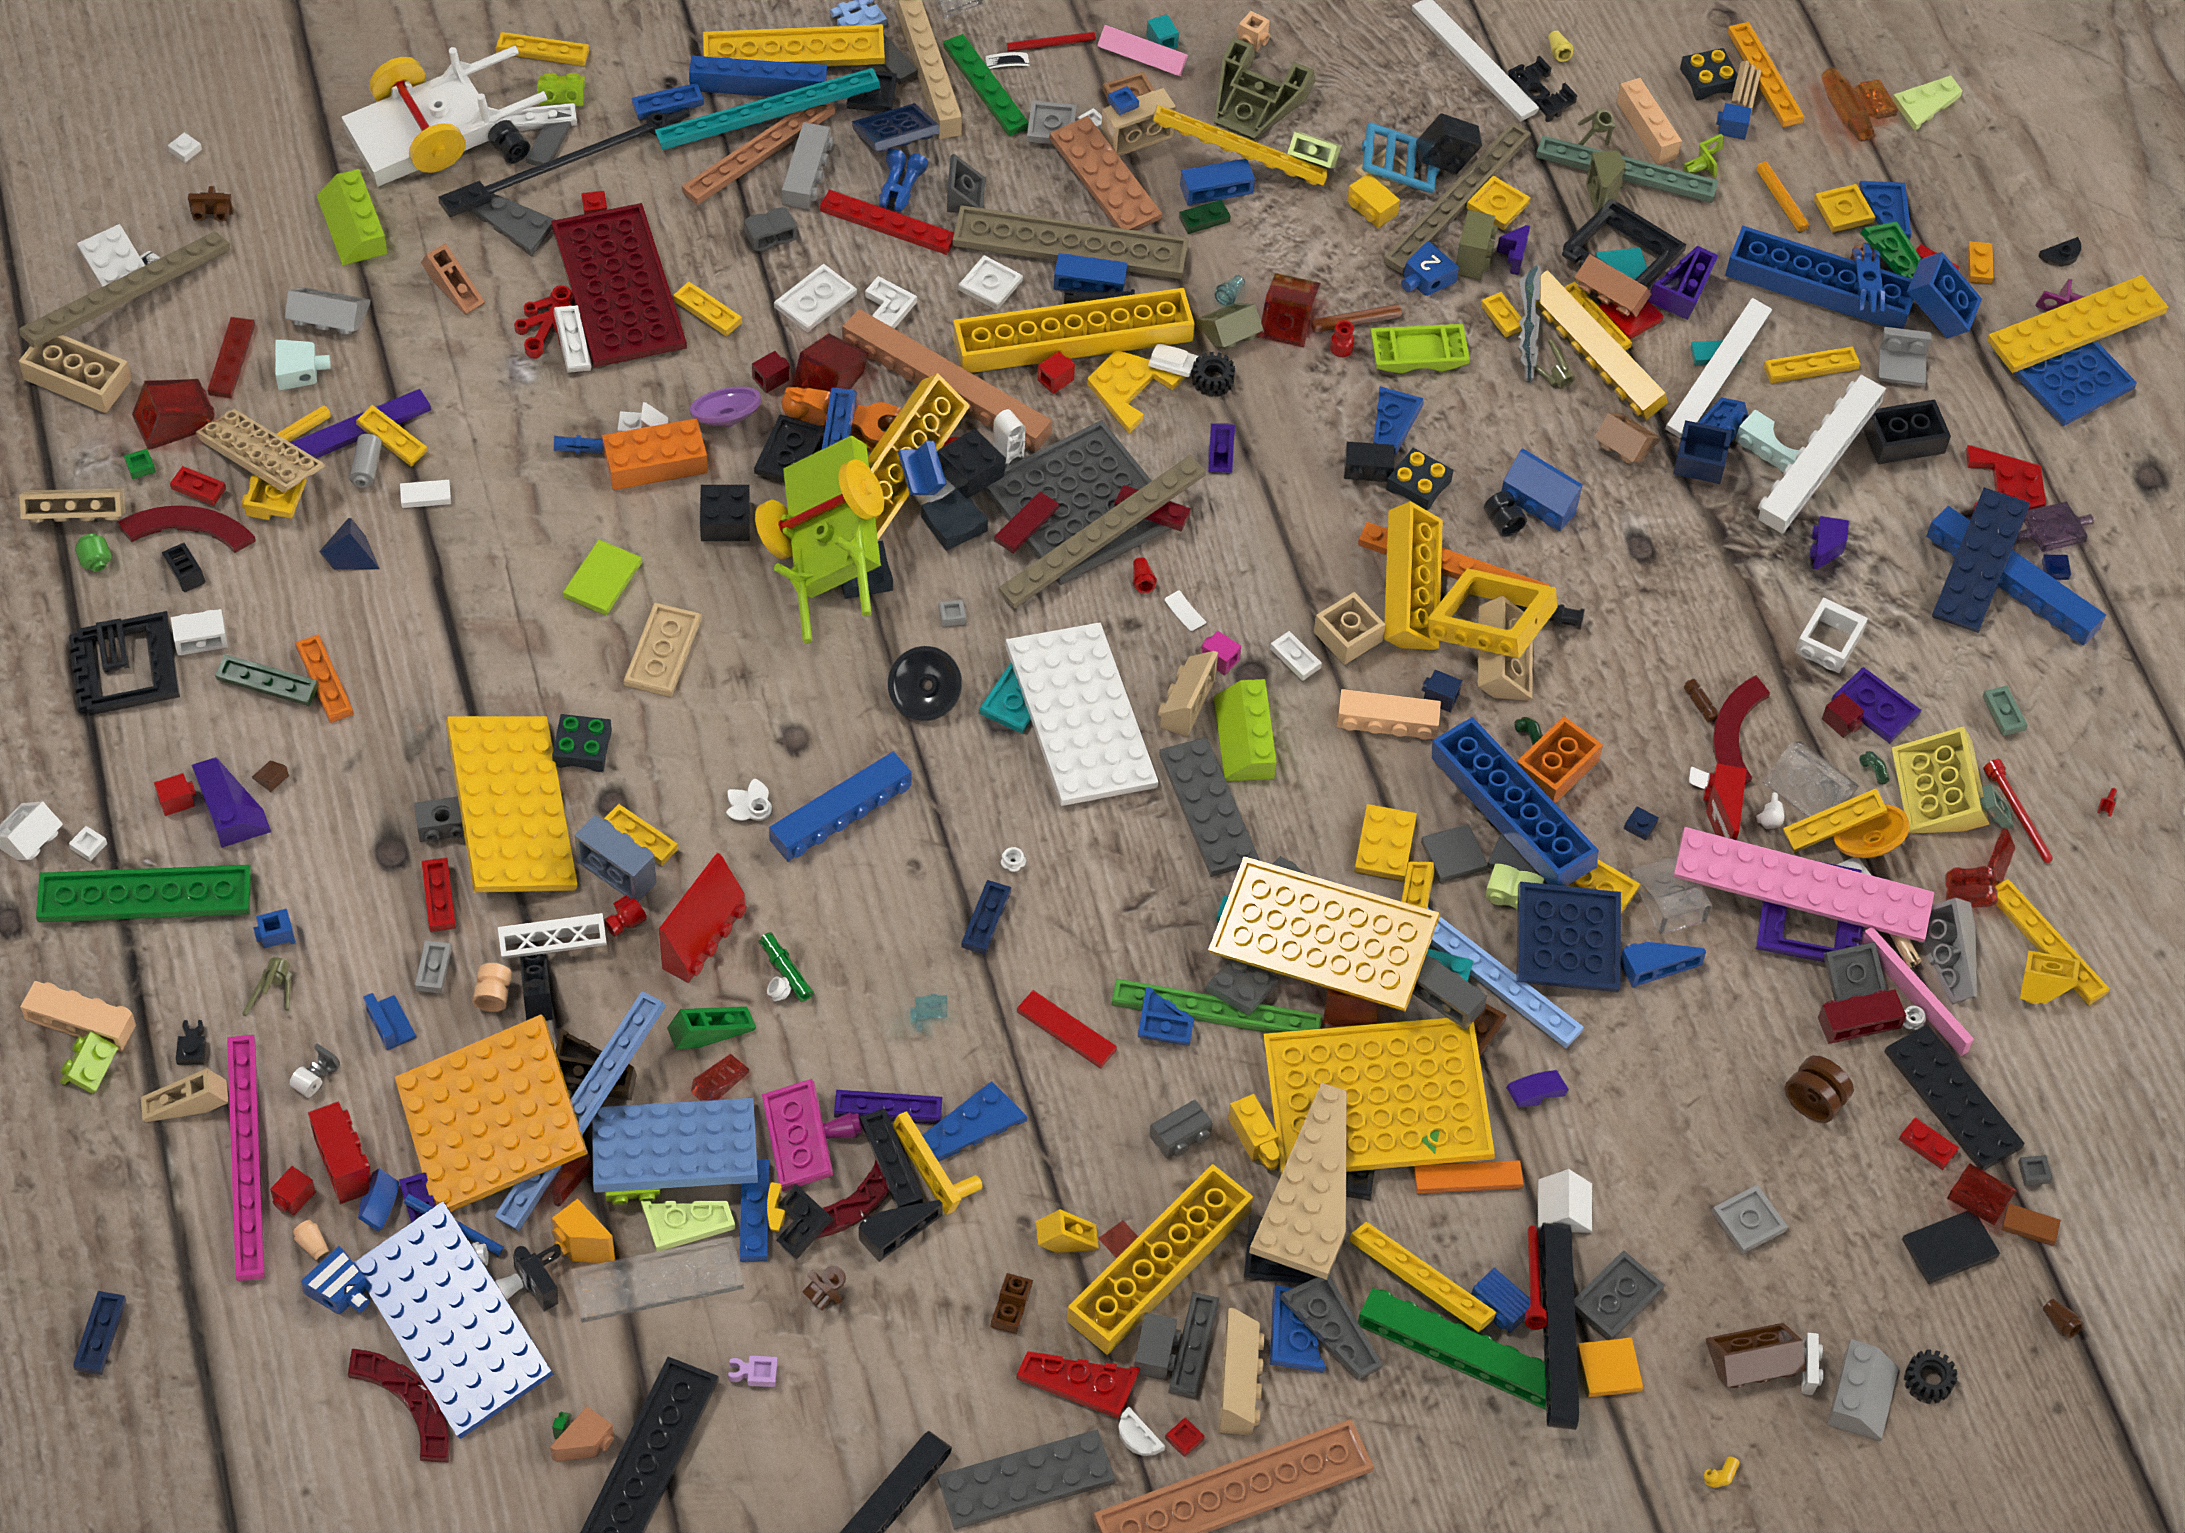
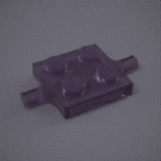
(2055, 527)

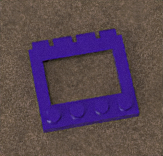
(1772, 929)

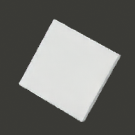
(990, 282)

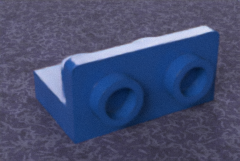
(1727, 415)

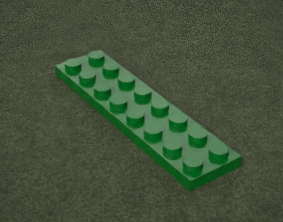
(144, 893)

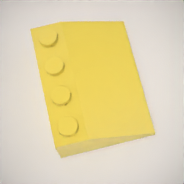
(1940, 783)

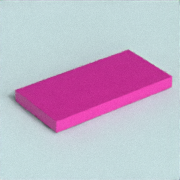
(797, 1134)

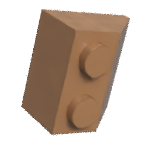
(1626, 437)

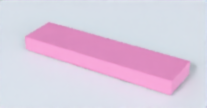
(1142, 50)

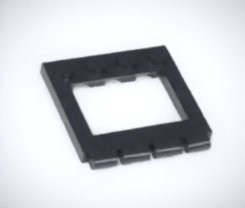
(1633, 226)
(161, 659)

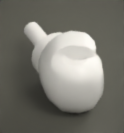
(1773, 814)

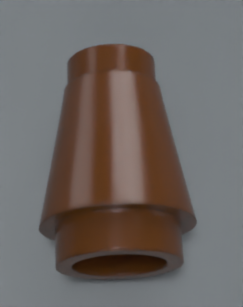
(2064, 1319)

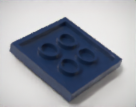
(895, 127)

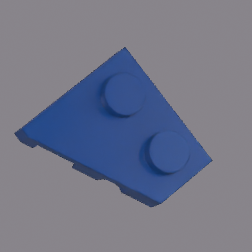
(1164, 1021)

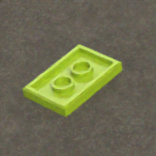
(602, 577)

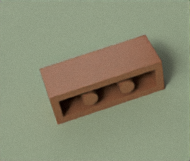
(1612, 286)

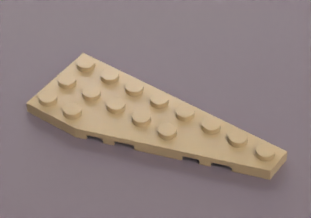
(1309, 1203)

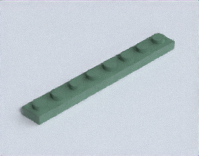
(1636, 170)

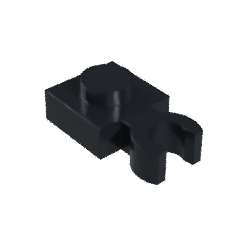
(191, 1046)

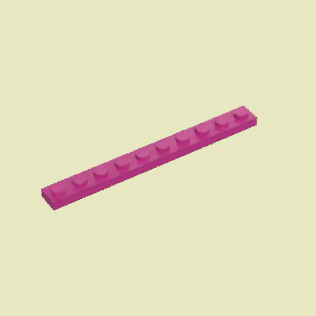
(245, 1158)

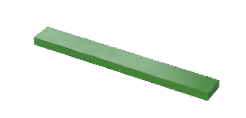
(1213, 1010)

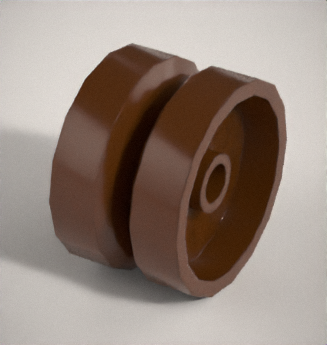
(1819, 1089)

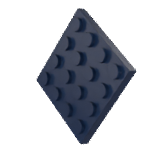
(1568, 937)

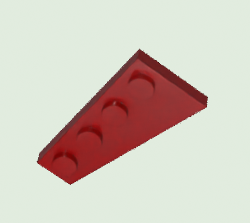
(1086, 1383)

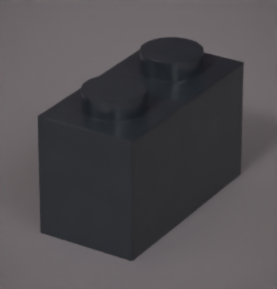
(1368, 461)

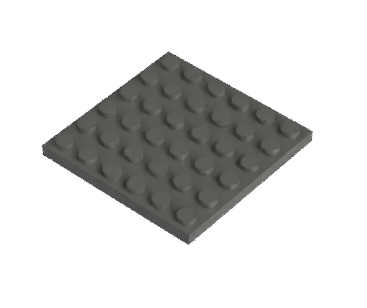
(1085, 479)

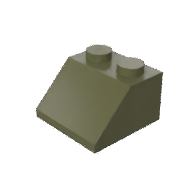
(1605, 177)
(1231, 324)

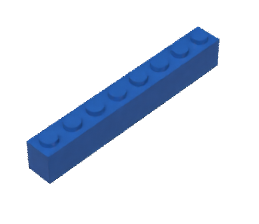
(2027, 583)

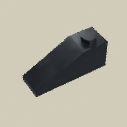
(896, 1226)

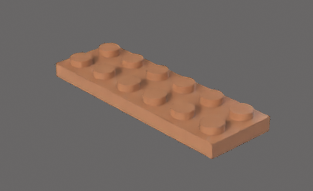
(1105, 175)

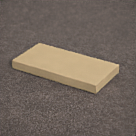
(662, 649)

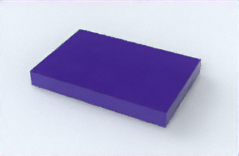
(1885, 709)

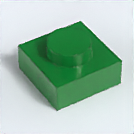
(139, 463)

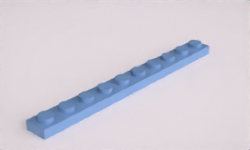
(588, 1099)

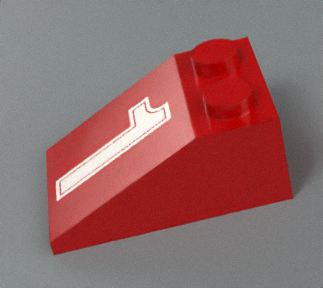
(1725, 799)

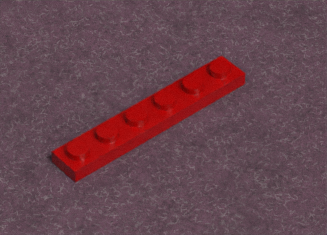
(887, 222)

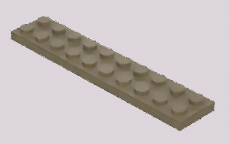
(1048, 236)

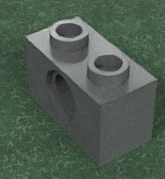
(431, 812)

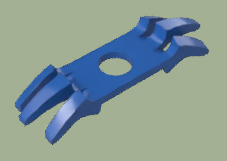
(1871, 288)

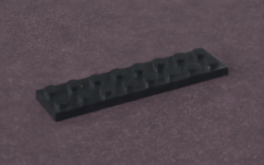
(652, 1449)

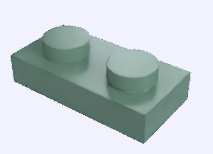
(2004, 710)
(1996, 806)

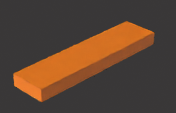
(321, 669)
(1468, 1177)

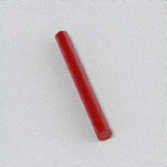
(1051, 41)

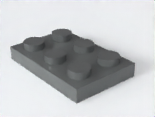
(1617, 1295)

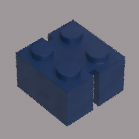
(1702, 452)

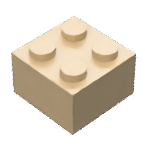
(1349, 628)

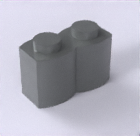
(770, 229)

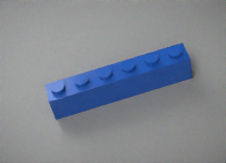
(752, 76)
(840, 806)

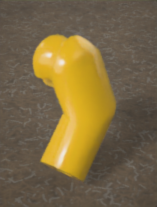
(1722, 1477)

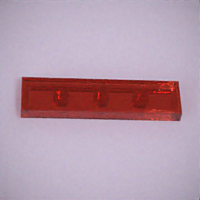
(231, 357)

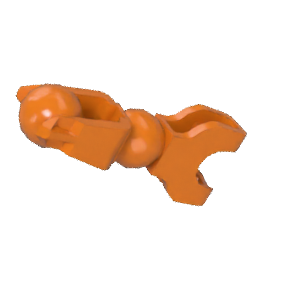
(813, 404)

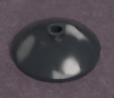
(908, 682)

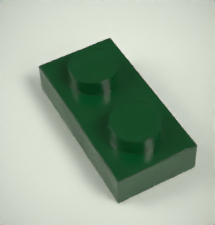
(1204, 216)

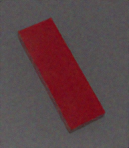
(1026, 522)

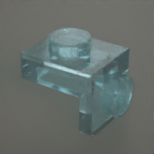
(928, 1007)

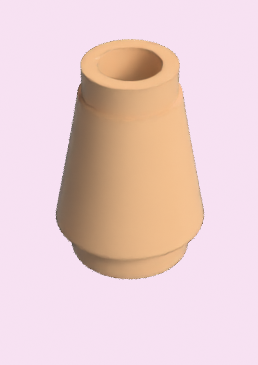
(311, 1240)

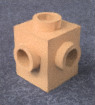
(1254, 30)

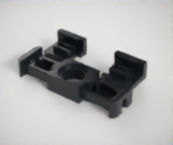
(1529, 80)

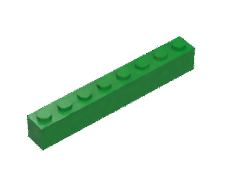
(1454, 1346)

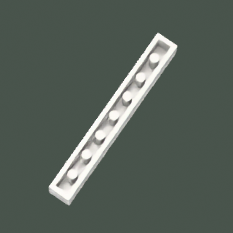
(1821, 453)

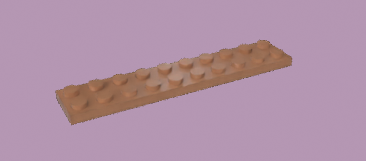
(1244, 1485)

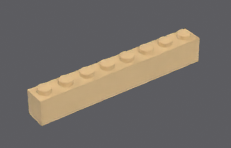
(930, 67)

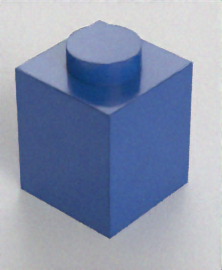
(1734, 121)

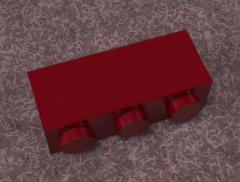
(1861, 1016)

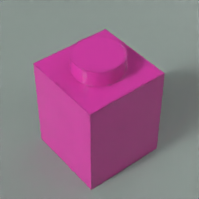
(1227, 650)

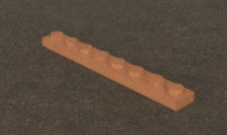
(753, 153)

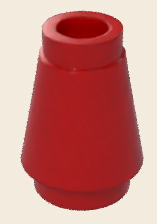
(1143, 576)

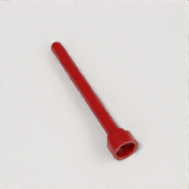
(1996, 771)
(1535, 1315)

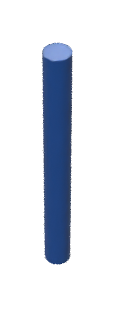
(471, 1234)

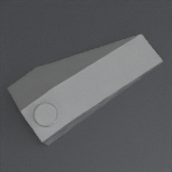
(1952, 948)

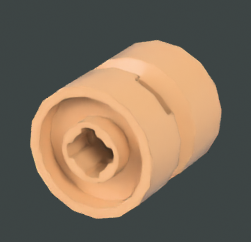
(492, 987)

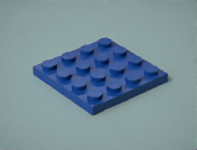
(2076, 381)

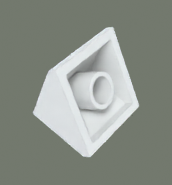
(1565, 1200)

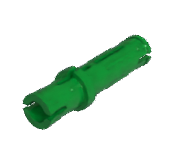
(780, 958)

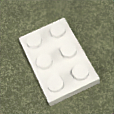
(110, 255)

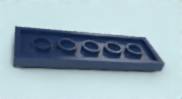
(1981, 560)

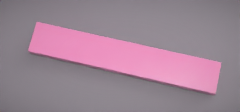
(1919, 994)

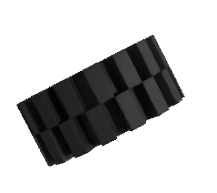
(1211, 384)
(1939, 1365)

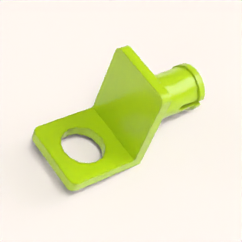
(1705, 160)

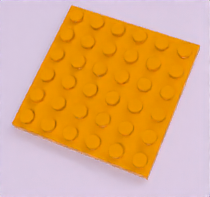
(490, 1114)

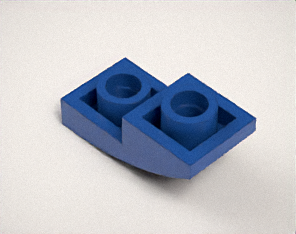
(379, 1201)

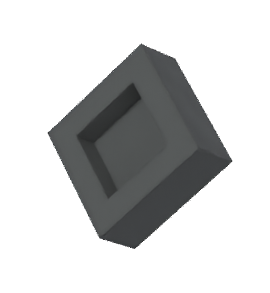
(2035, 1170)

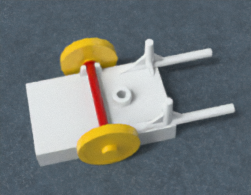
(424, 122)

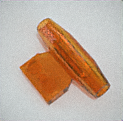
(1858, 103)

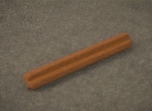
(1357, 317)

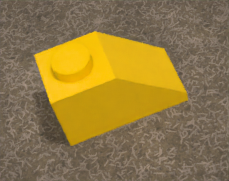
(1066, 1233)

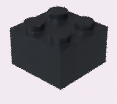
(1448, 143)
(971, 463)
(725, 512)

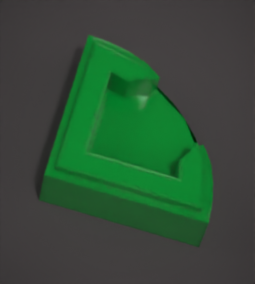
(561, 1423)

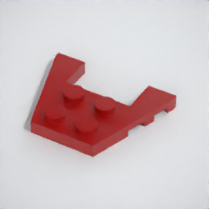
(2010, 475)

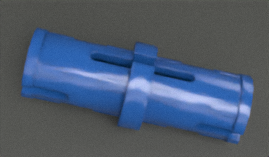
(578, 444)

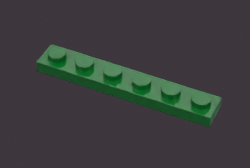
(986, 85)

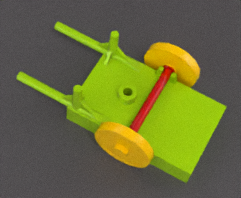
(826, 524)

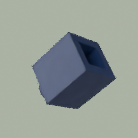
(1442, 688)

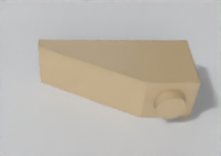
(186, 1097)

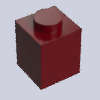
(770, 371)
(1843, 715)

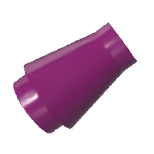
(844, 1126)

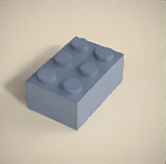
(615, 858)

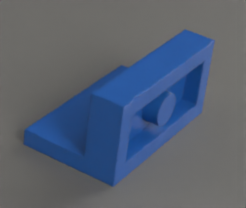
(922, 469)
(389, 1021)

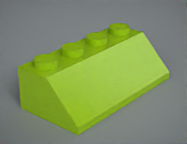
(352, 218)
(1245, 731)

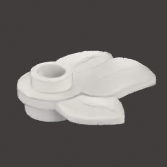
(746, 802)

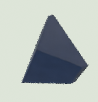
(349, 549)

